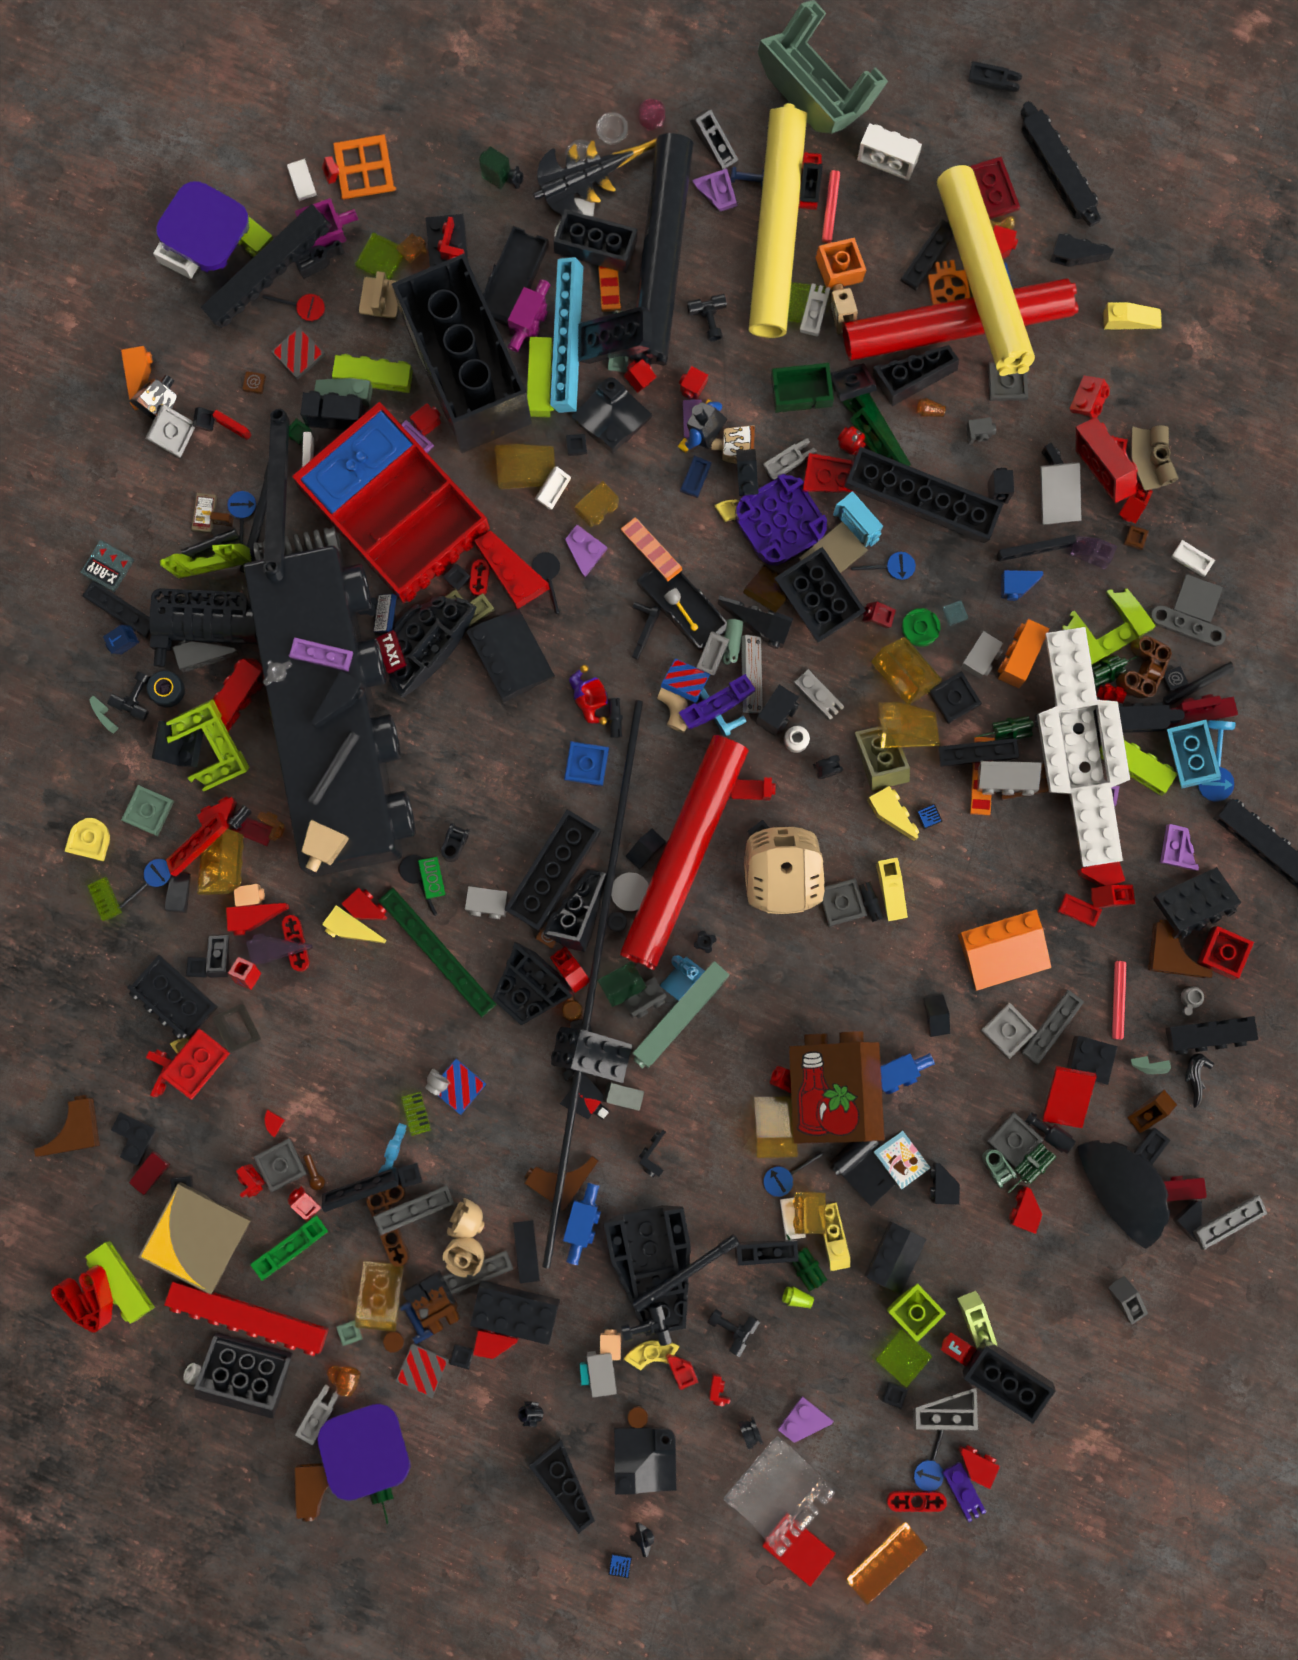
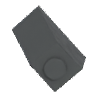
(1128, 1300)

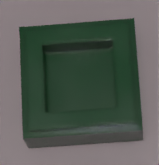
(296, 431)

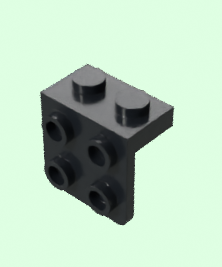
(651, 1168)

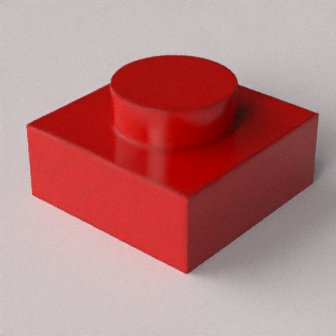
(330, 170)

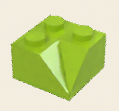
(916, 1312)

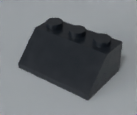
(895, 1257)

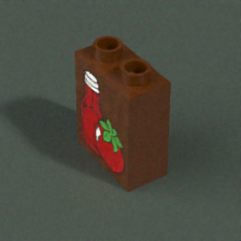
(836, 1089)

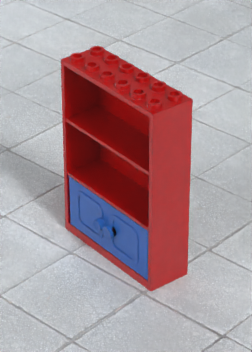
(392, 502)

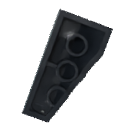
(769, 626)
(576, 917)

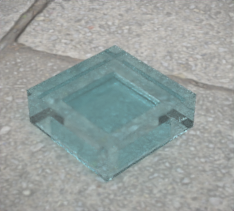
(955, 613)

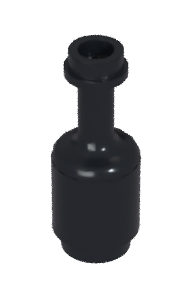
(1053, 1135)

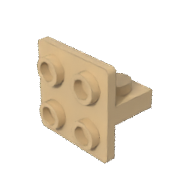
(378, 297)

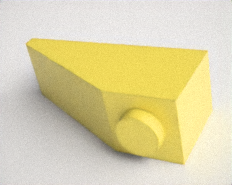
(1131, 316)
(346, 926)

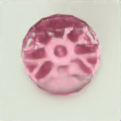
(652, 114)

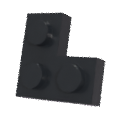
(138, 1135)

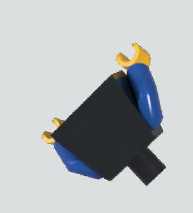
(703, 425)

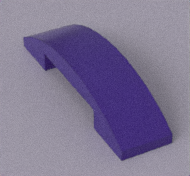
(717, 703)

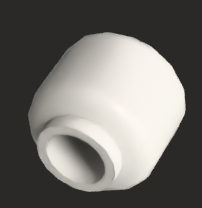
(796, 739)

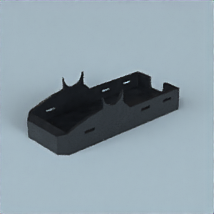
(513, 272)
(615, 335)
(692, 600)

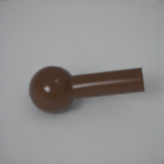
(316, 1181)

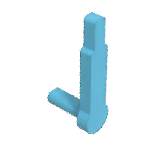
(723, 727)

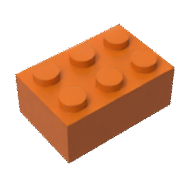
(1022, 653)

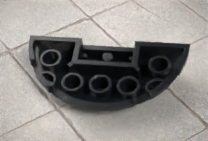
(428, 638)
(1127, 1189)

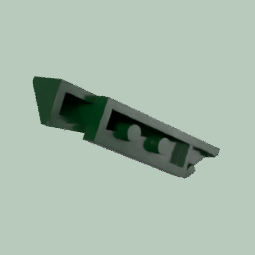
(877, 433)

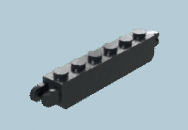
(1059, 165)
(1139, 718)

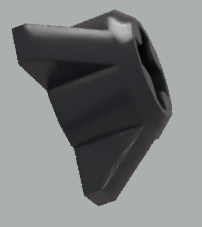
(644, 1538)

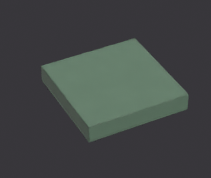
(147, 810)

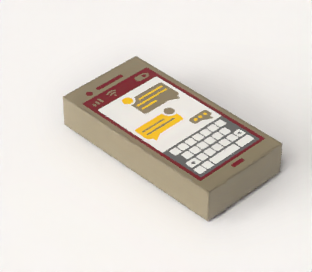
(203, 506)

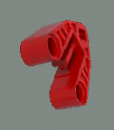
(88, 1309)

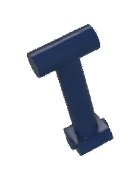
(746, 176)
(421, 1333)

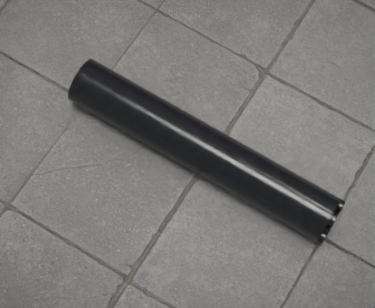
(664, 240)

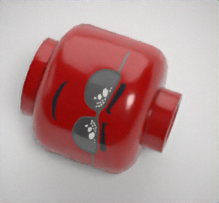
(851, 440)

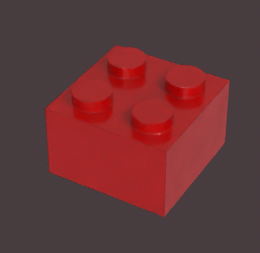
(1225, 952)

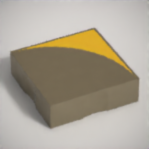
(195, 1238)

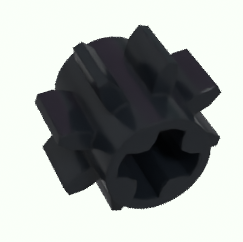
(530, 1414)

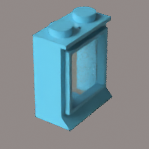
(859, 519)

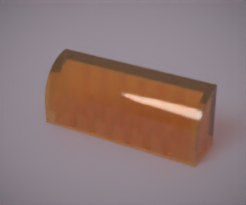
(886, 1563)

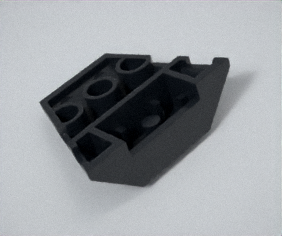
(529, 986)

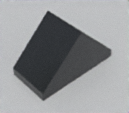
(811, 182)
(645, 848)
(937, 1015)
(1190, 1218)

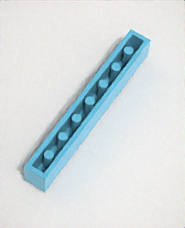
(565, 345)

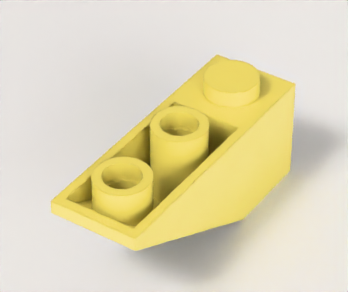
(888, 809)
(892, 888)
(835, 1240)

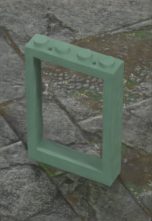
(680, 1015)

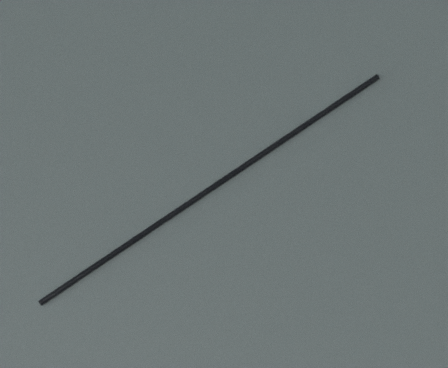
(593, 981)

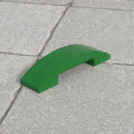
(289, 1248)

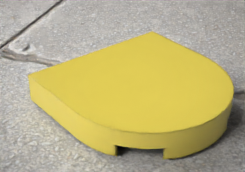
(89, 839)

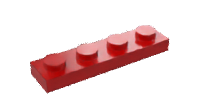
(197, 844)

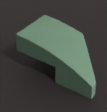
(100, 709)
(1154, 1068)

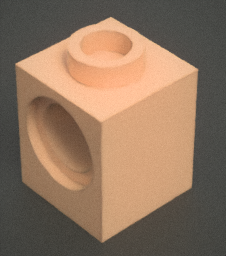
(249, 895)
(611, 1343)

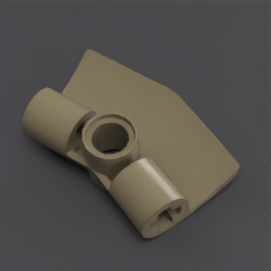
(1152, 471)

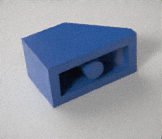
(1017, 583)

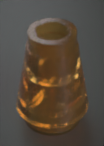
(930, 408)

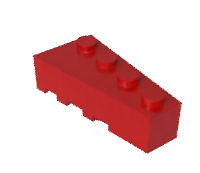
(512, 572)
(238, 690)

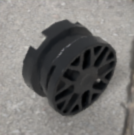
(828, 767)
(750, 1433)

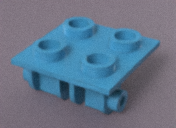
(682, 977)

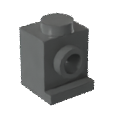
(980, 429)

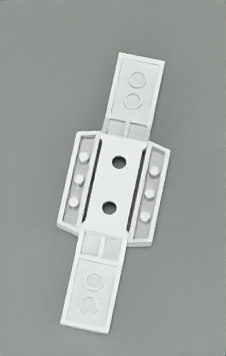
(1065, 749)

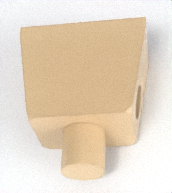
(322, 845)

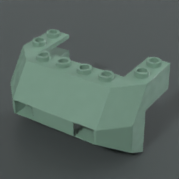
(807, 78)

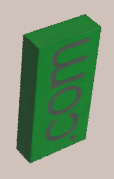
(431, 878)

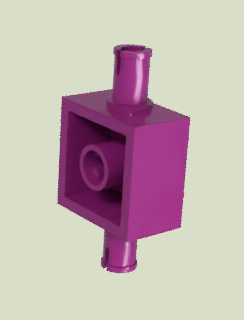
(336, 220)
(527, 315)

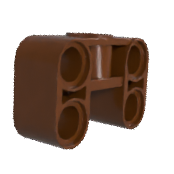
(1151, 670)

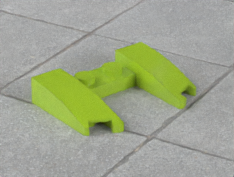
(226, 557)
(1136, 625)
(208, 717)

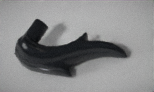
(1193, 1074)

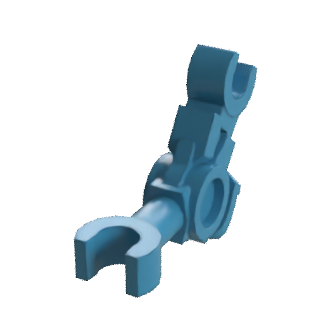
(393, 1148)

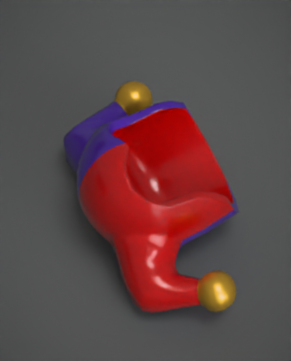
(589, 695)

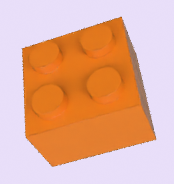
(840, 263)

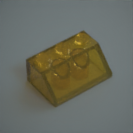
(906, 670)
(221, 865)

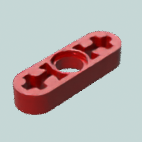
(298, 927)
(931, 1496)

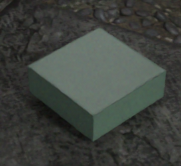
(349, 1333)

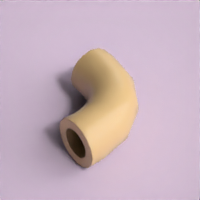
(675, 704)

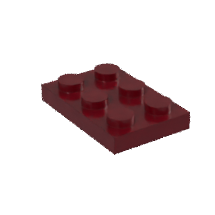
(995, 187)

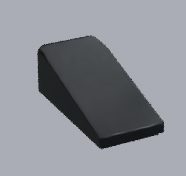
(178, 893)
(218, 956)

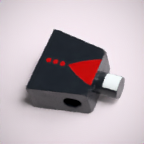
(588, 1100)

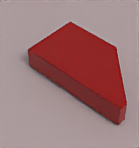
(682, 1371)

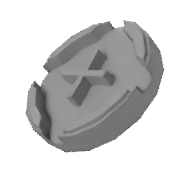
(629, 891)

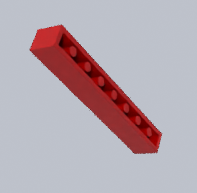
(246, 1317)

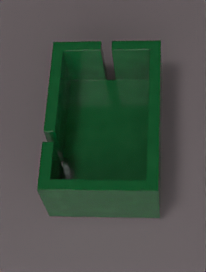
(801, 387)

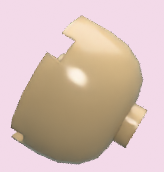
(466, 1220)
(464, 1256)

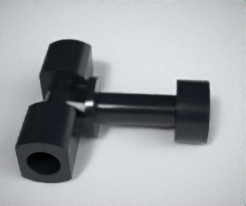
(708, 309)
(130, 703)
(655, 1324)
(740, 1332)

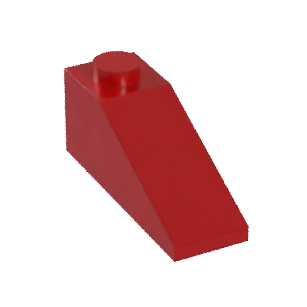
(248, 918)

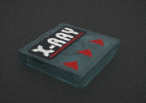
(107, 566)

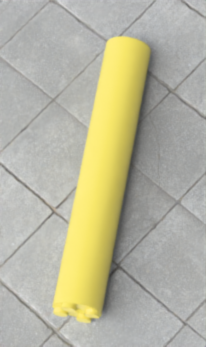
(777, 222)
(985, 271)

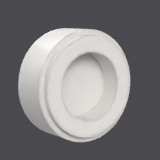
(192, 1373)

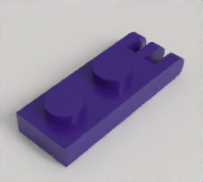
(963, 1491)

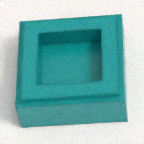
(584, 1371)

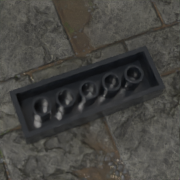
(553, 870)

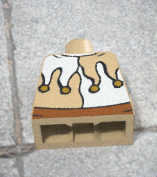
(842, 306)
(734, 439)

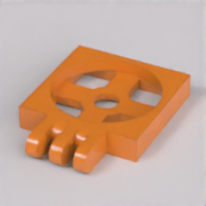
(946, 274)

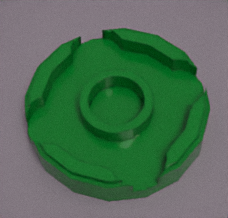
(921, 627)

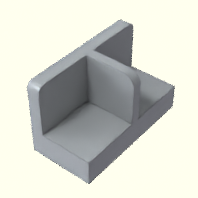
(601, 1374)

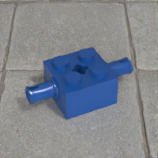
(903, 1071)
(580, 1223)

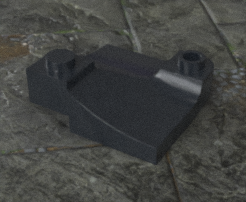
(611, 415)
(644, 1460)

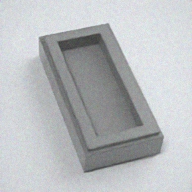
(712, 653)

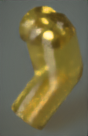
(1008, 223)

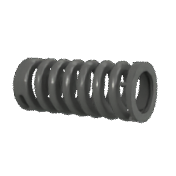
(331, 539)

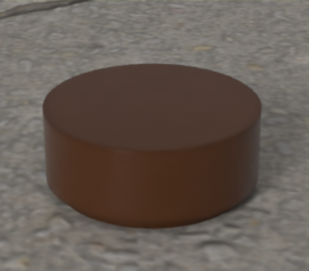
(393, 1341)
(637, 1417)

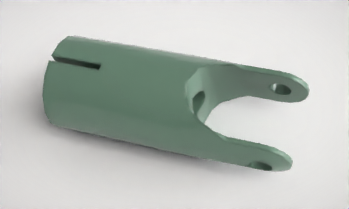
(734, 633)

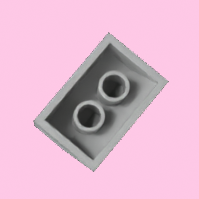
(1009, 777)

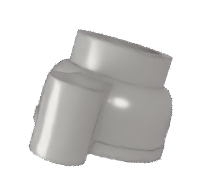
(1191, 998)
(436, 1082)

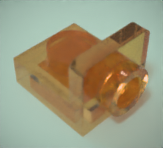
(412, 247)

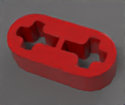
(475, 577)

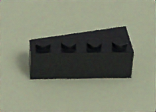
(909, 376)
(1211, 1034)
(559, 1479)

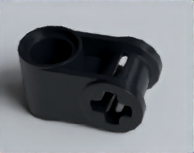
(454, 841)

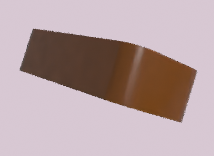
(387, 1200)

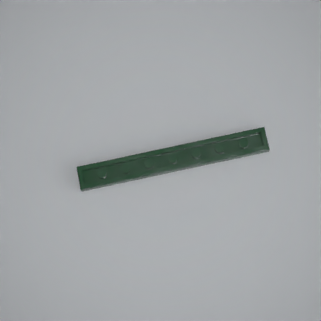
(437, 952)

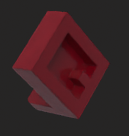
(879, 614)

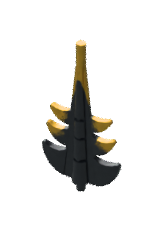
(561, 184)

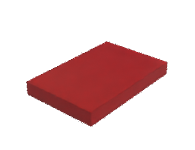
(195, 1064)
(1069, 1097)
(805, 1556)

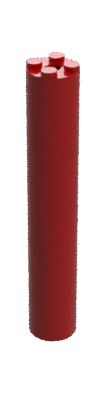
(951, 320)
(684, 852)

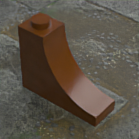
(1168, 955)
(79, 1130)
(545, 1181)
(310, 1488)

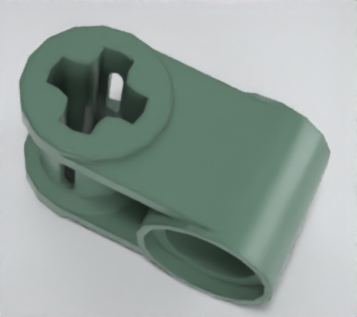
(1000, 1170)

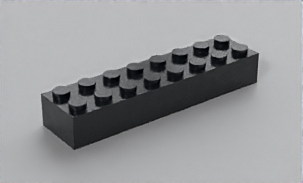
(923, 495)

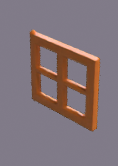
(364, 167)

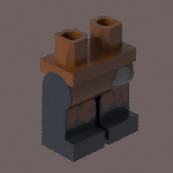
(432, 1301)

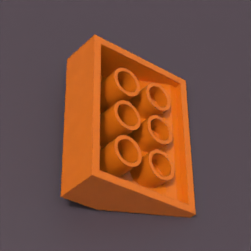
(1005, 950)

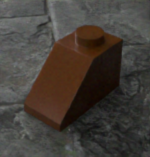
(1152, 1111)

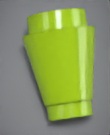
(797, 1298)

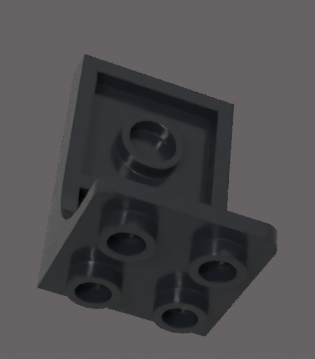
(591, 1054)

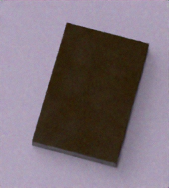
(766, 590)

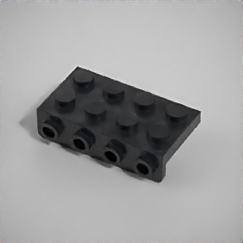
(1197, 902)
(172, 998)

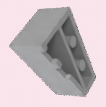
(949, 1413)

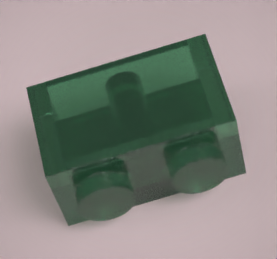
(494, 167)
(622, 984)

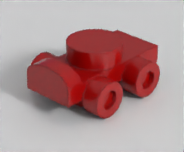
(1111, 693)

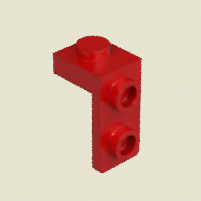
(446, 251)
(753, 789)
(160, 1058)

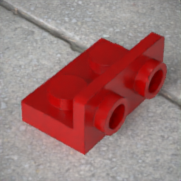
(249, 1176)

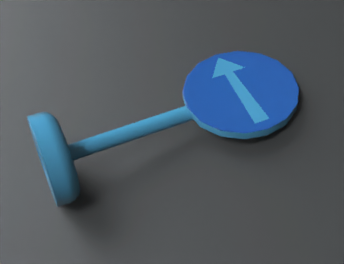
(1219, 789)

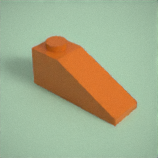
(136, 368)

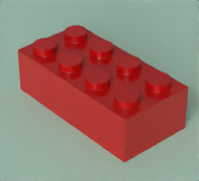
(1106, 459)

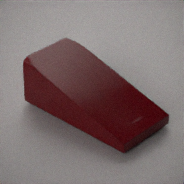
(149, 1172)

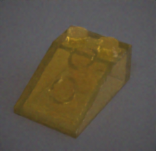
(523, 465)
(906, 726)
(774, 1127)
(379, 1296)

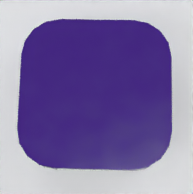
(202, 225)
(780, 520)
(363, 1452)

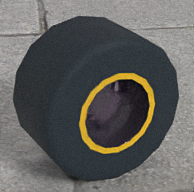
(160, 683)

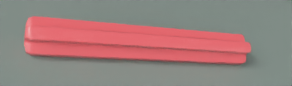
(830, 206)
(1119, 1000)

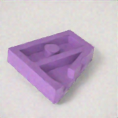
(717, 189)
(585, 549)
(1177, 848)
(803, 1421)

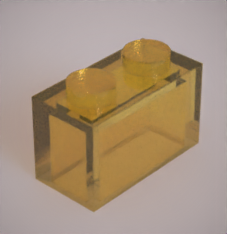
(597, 504)
(809, 1213)

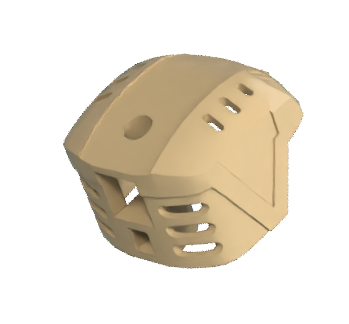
(784, 889)

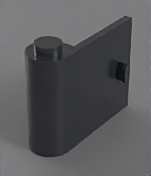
(863, 1170)

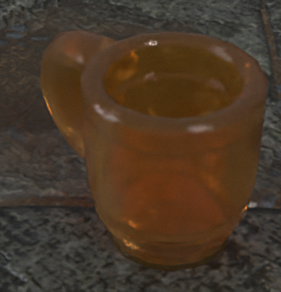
(572, 1010)
(346, 1380)

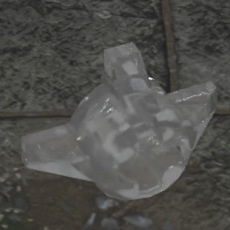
(275, 670)

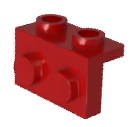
(1090, 396)

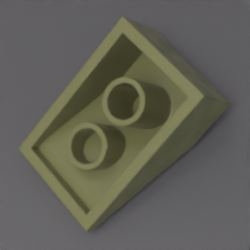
(881, 765)

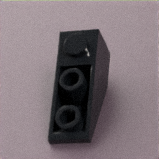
(1073, 251)

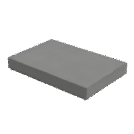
(1060, 493)

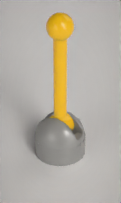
(674, 597)

